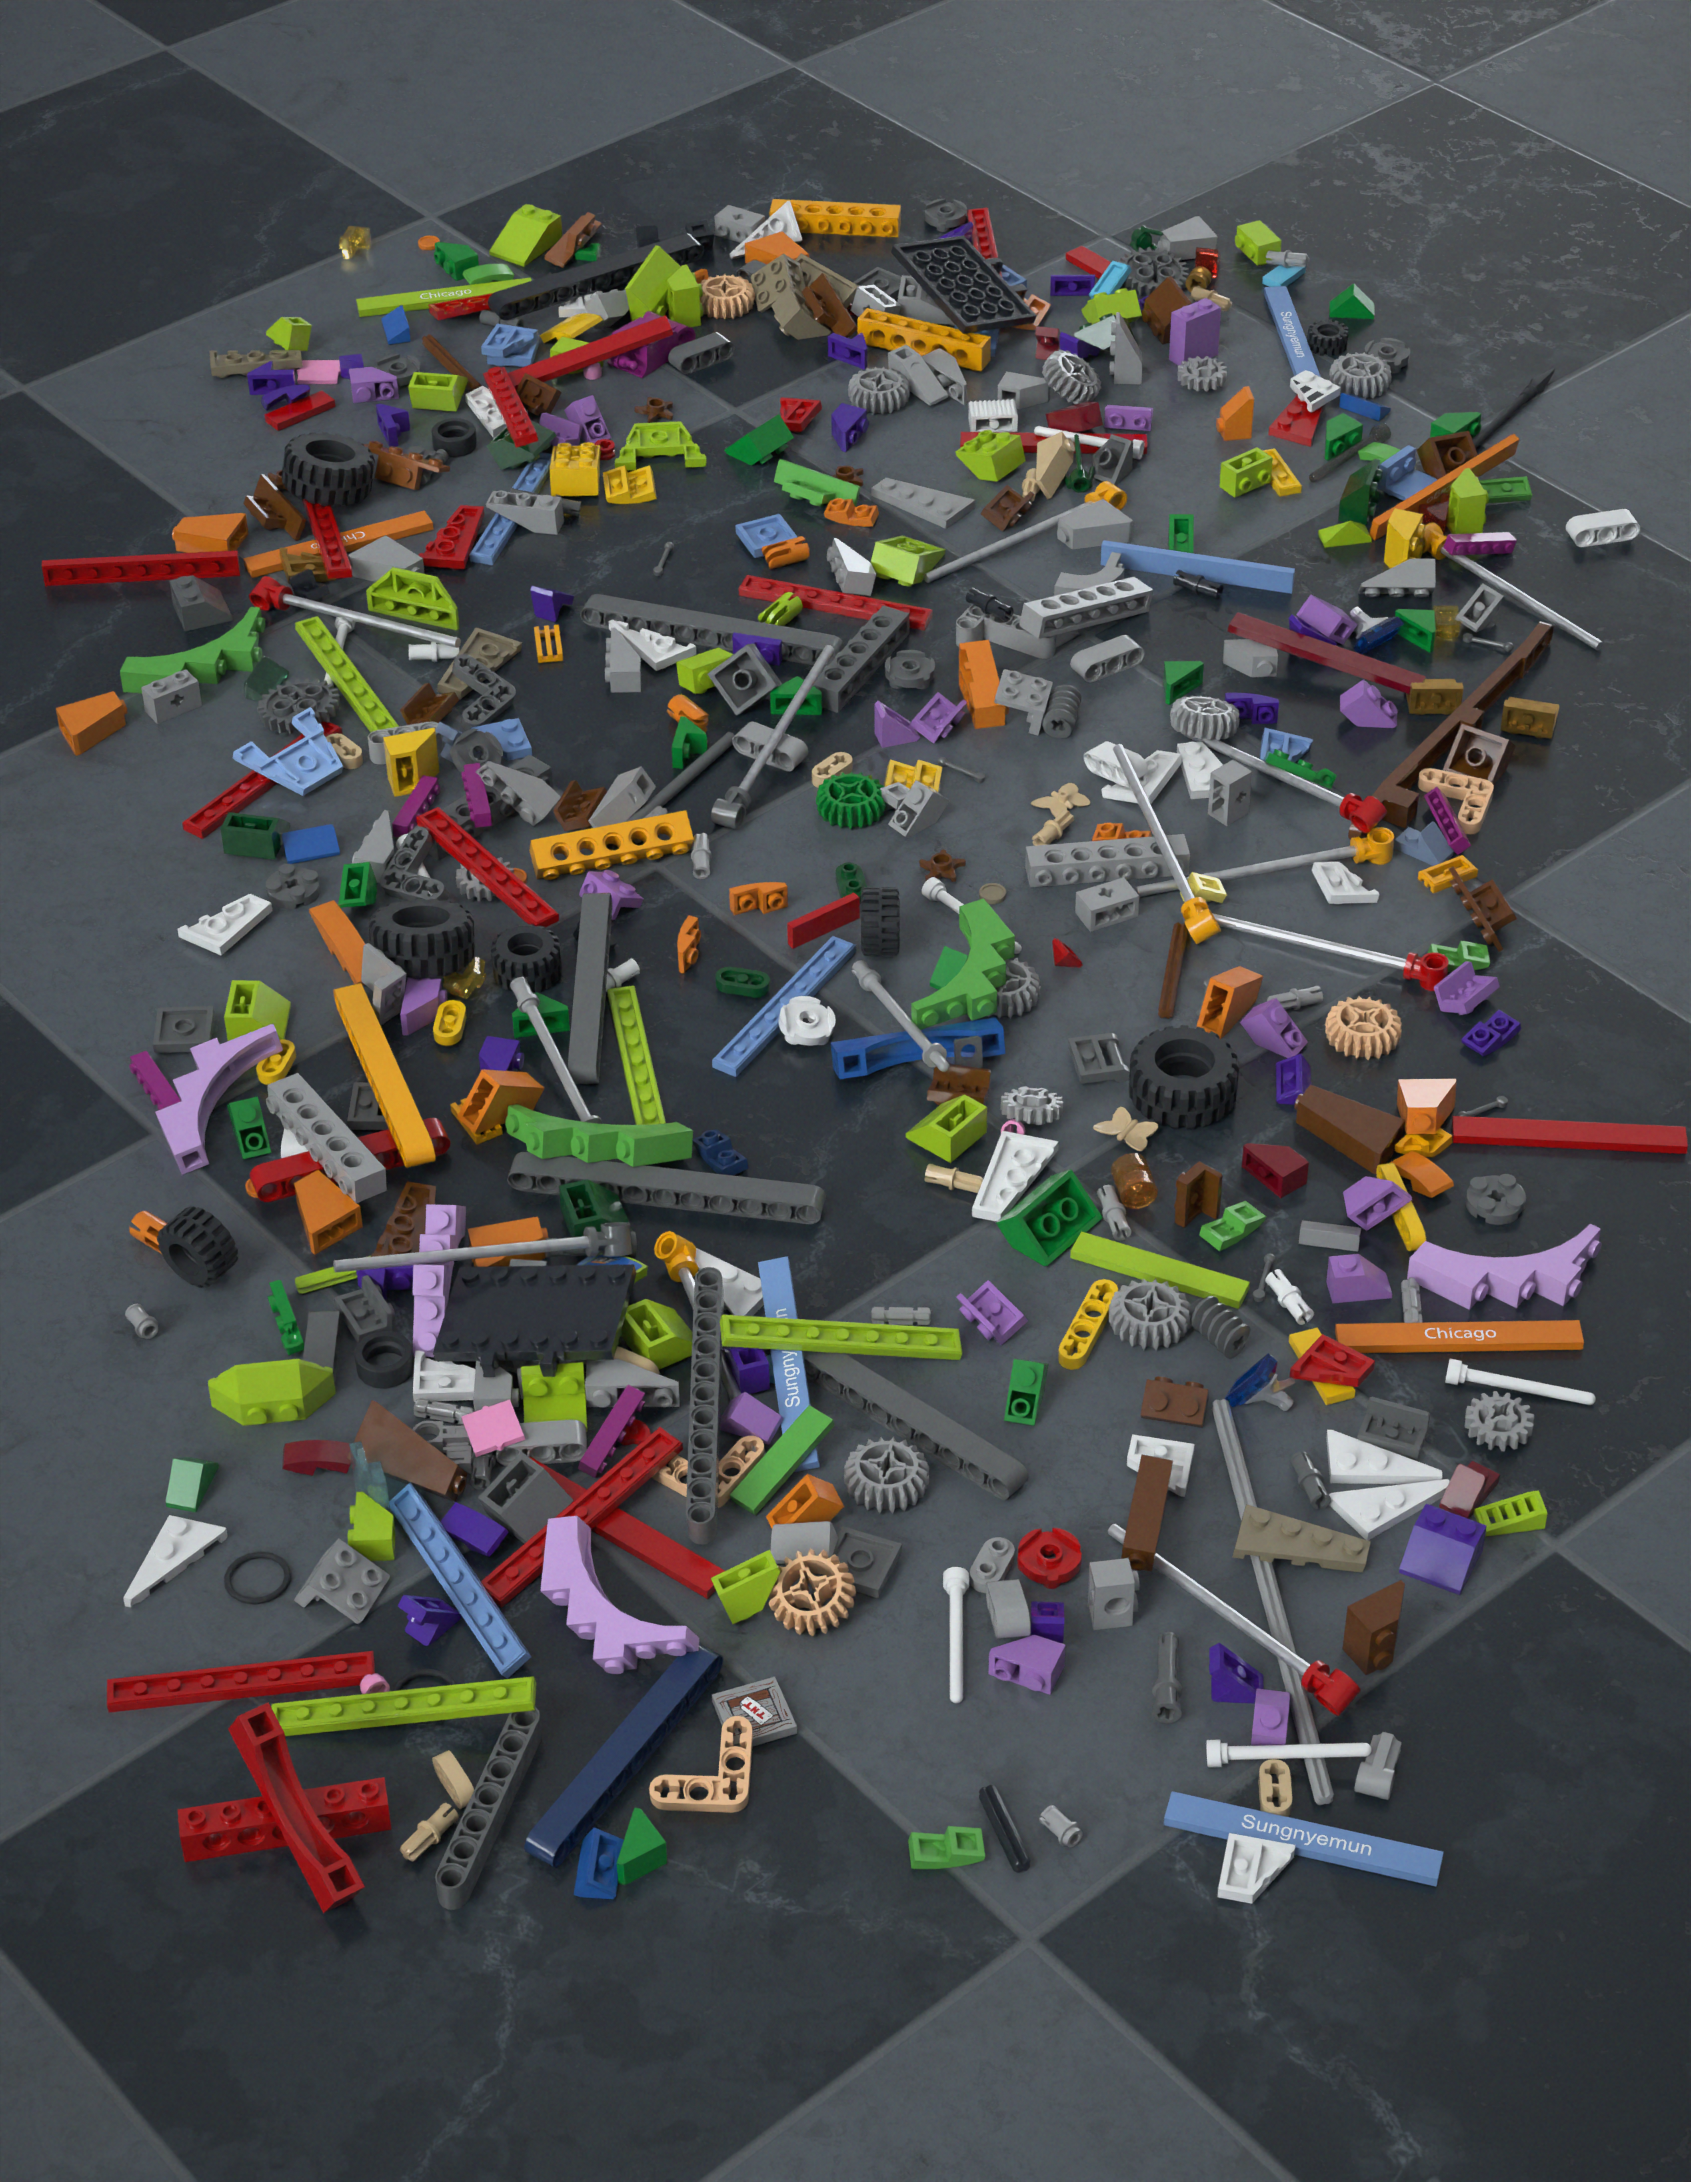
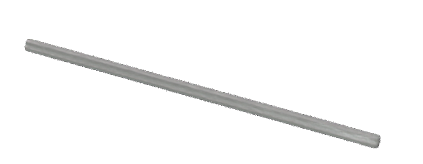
(1273, 1605)

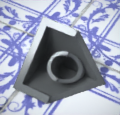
(1113, 460)

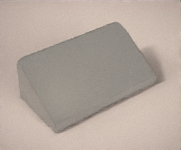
(1329, 1235)
(802, 1536)

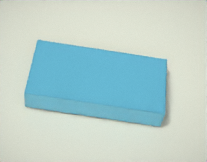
(1283, 276)
(1111, 279)

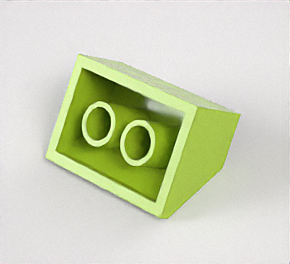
(649, 285)

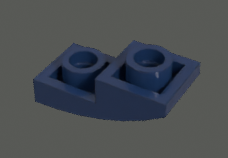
(718, 1153)

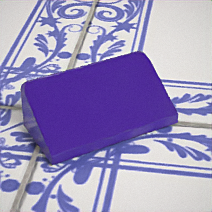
(1071, 285)
(1292, 1079)

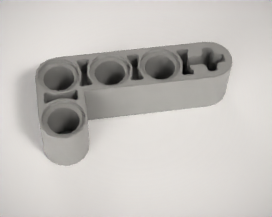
(976, 626)

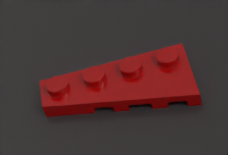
(459, 306)

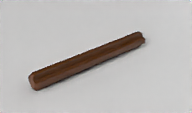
(449, 361)
(1173, 970)

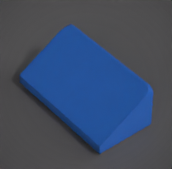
(396, 326)
(1363, 406)
(310, 844)
(598, 1865)

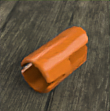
(786, 552)
(685, 707)
(149, 1228)

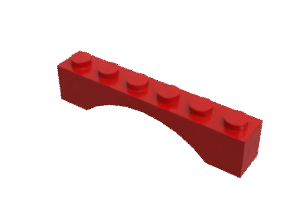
(317, 1854)

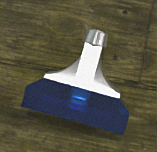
(1373, 631)
(1261, 1384)

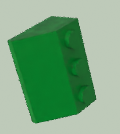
(1050, 1218)

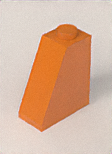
(771, 247)
(210, 533)
(91, 720)
(1228, 999)
(493, 1093)
(1425, 1103)
(325, 1211)
(505, 1233)

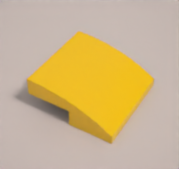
(571, 326)
(629, 487)
(905, 774)

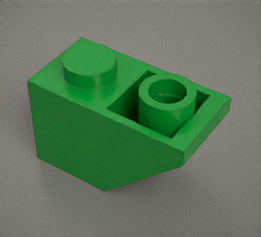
(455, 258)
(1455, 423)
(1341, 434)
(249, 1127)
(1026, 1391)

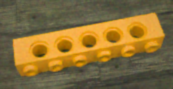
(844, 217)
(895, 331)
(674, 825)

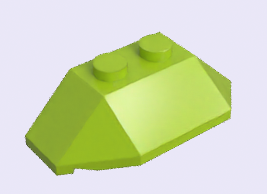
(413, 598)
(272, 1391)

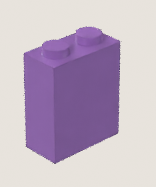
(1195, 331)

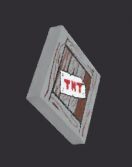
(763, 1707)

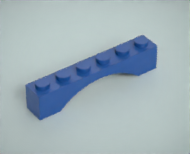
(873, 1053)

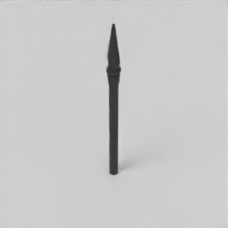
(1535, 386)

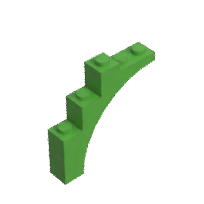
(232, 651)
(974, 986)
(595, 1142)

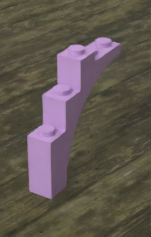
(200, 1090)
(1510, 1279)
(432, 1281)
(572, 1581)

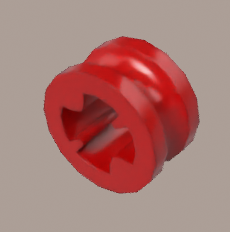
(606, 449)

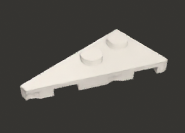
(781, 220)
(652, 647)
(741, 1290)
(1363, 1463)
(1380, 1508)
(175, 1547)

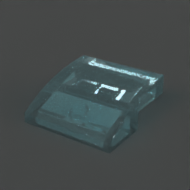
(368, 1477)

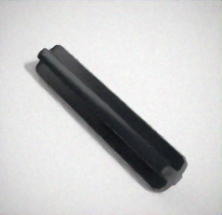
(1004, 1828)

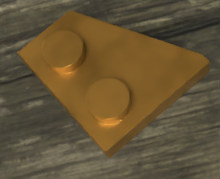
(295, 564)

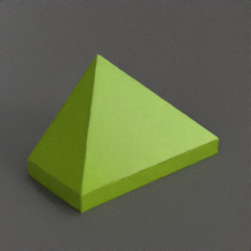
(1344, 534)

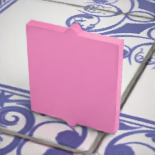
(319, 372)
(493, 1428)

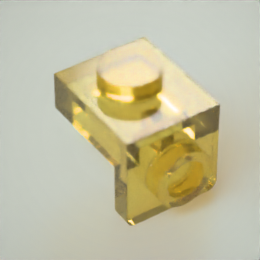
(354, 238)
(1445, 621)
(465, 984)

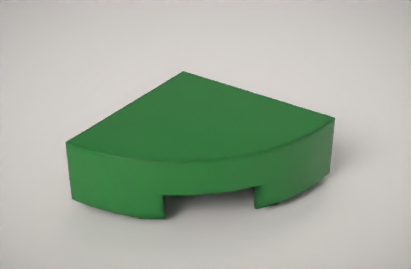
(590, 253)

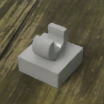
(894, 795)

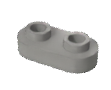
(994, 1558)

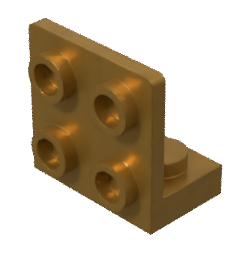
(1435, 696)
(1529, 717)

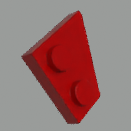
(798, 412)
(1332, 1363)

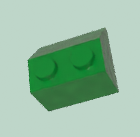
(762, 442)

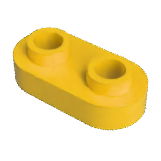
(449, 1022)
(277, 1066)

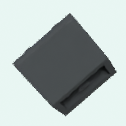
(524, 1498)

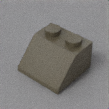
(796, 317)

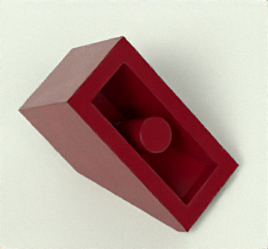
(1075, 417)
(1276, 1167)

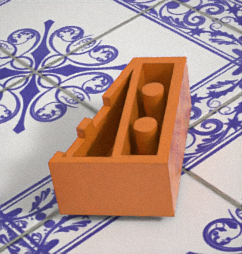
(980, 683)

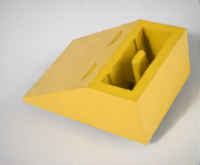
(575, 470)

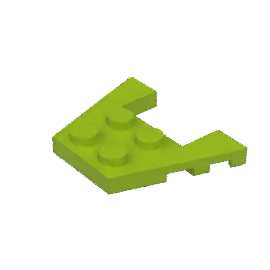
(659, 439)

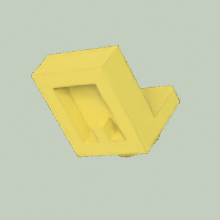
(1206, 887)

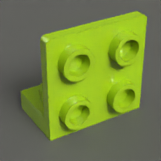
(554, 1397)

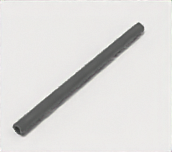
(683, 779)

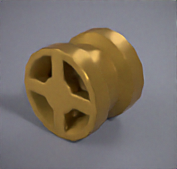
(1198, 274)

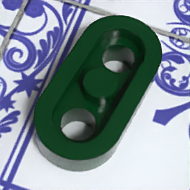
(850, 879)
(742, 982)

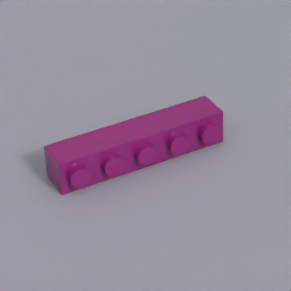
(1479, 543)
(476, 796)
(416, 805)
(1447, 820)
(153, 1080)
(612, 1431)

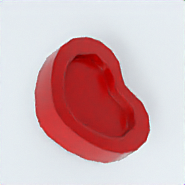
(636, 1433)

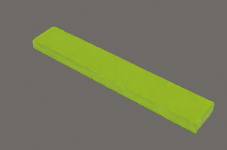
(1148, 1265)

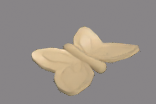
(1065, 798)
(1131, 1131)

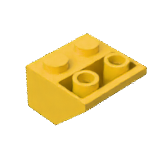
(1403, 537)
(410, 758)

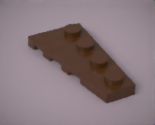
(407, 1221)

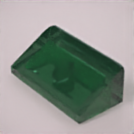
(264, 677)

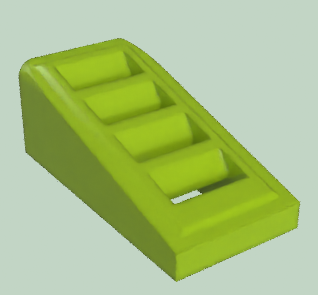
(1528, 1504)

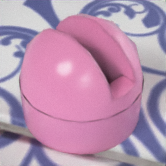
(593, 371)
(1008, 1126)
(375, 1683)

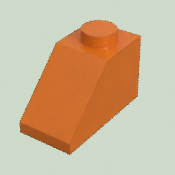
(1237, 416)
(807, 1502)

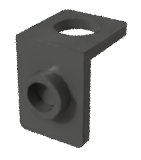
(975, 1061)

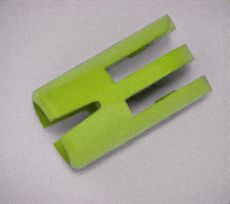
(781, 610)

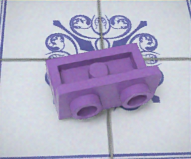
(1128, 417)
(566, 430)
(937, 717)
(608, 882)
(1464, 990)
(993, 1312)

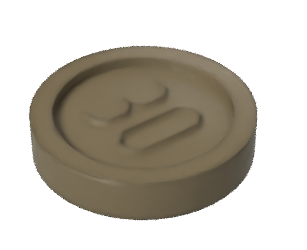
(992, 893)

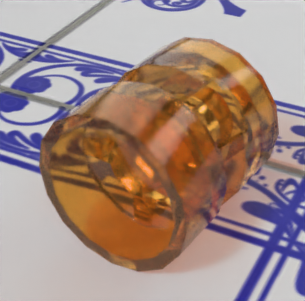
(1134, 1181)

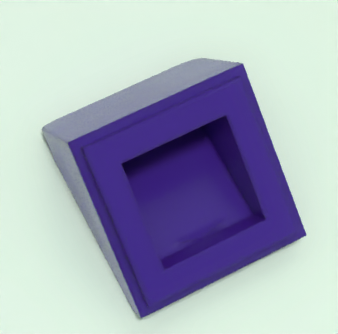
(350, 362)

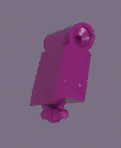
(653, 355)

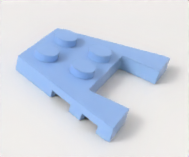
(301, 765)

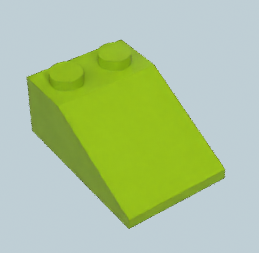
(527, 235)
(905, 559)

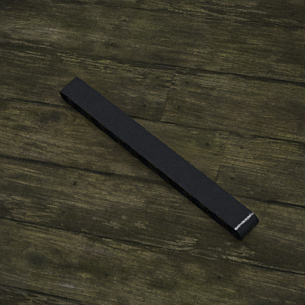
(587, 278)

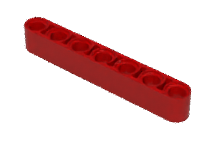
(277, 1178)

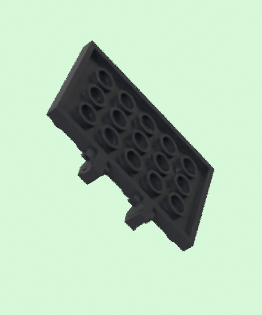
(965, 284)
(535, 1314)

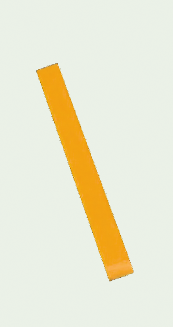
(384, 1076)

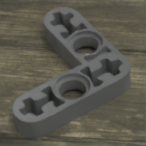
(469, 671)
(417, 846)

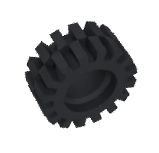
(1327, 337)

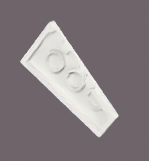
(1010, 1173)

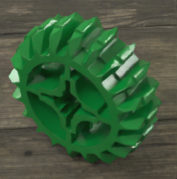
(850, 800)

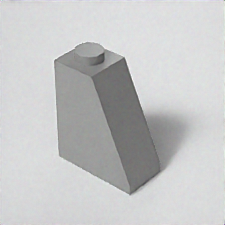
(1185, 237)
(1093, 525)
(380, 556)

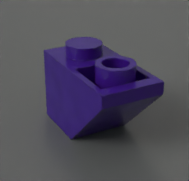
(848, 425)
(501, 1054)
(749, 1368)

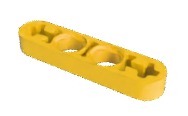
(1405, 1217)
(1083, 1322)

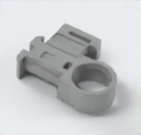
(453, 1437)

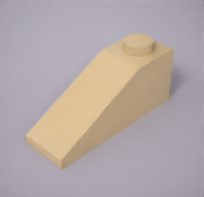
(1053, 462)

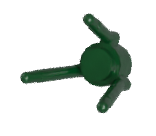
(1142, 238)
(1079, 478)

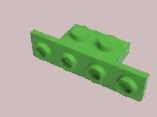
(813, 485)

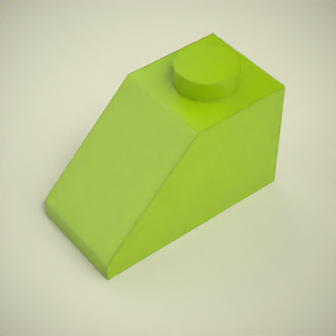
(747, 1586)

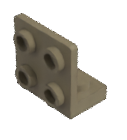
(775, 279)

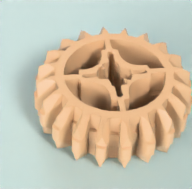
(726, 296)
(1363, 1027)
(837, 1582)

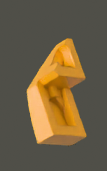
(1425, 1144)

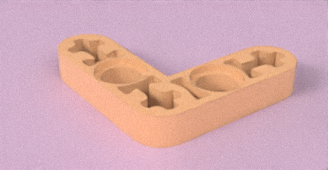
(1472, 790)
(733, 1459)
(717, 1786)

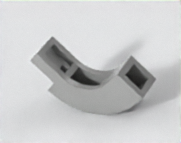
(1111, 572)

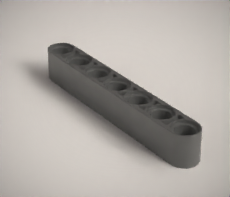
(487, 1809)

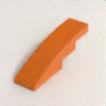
(340, 937)

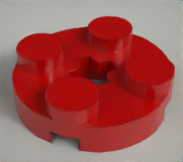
(1049, 1571)

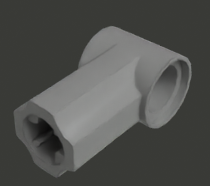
(1377, 1772)

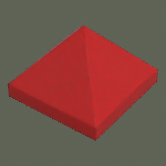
(1064, 955)

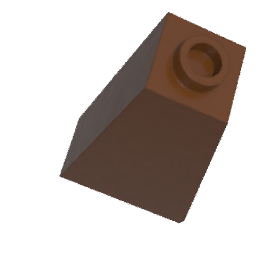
(1349, 1126)
(407, 1455)
(1147, 1512)

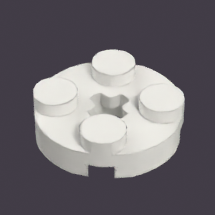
(804, 1033)

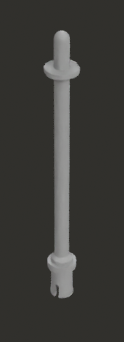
(528, 1004)
(933, 1054)

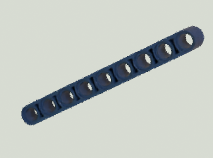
(622, 1755)

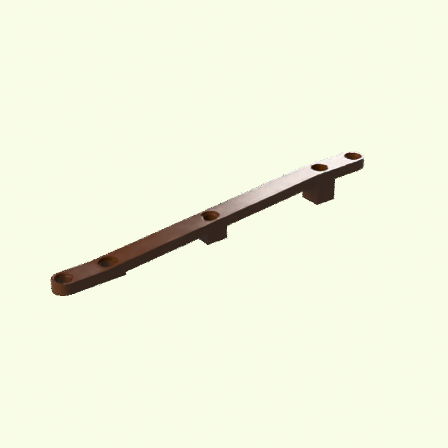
(1394, 790)

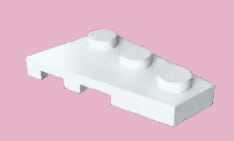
(486, 410)
(1197, 767)
(1160, 769)
(229, 926)

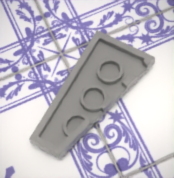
(923, 502)

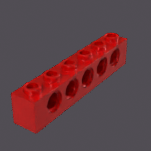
(250, 1826)

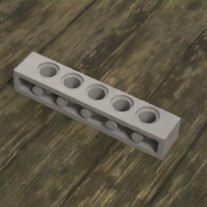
(1086, 607)
(1102, 860)
(326, 1138)

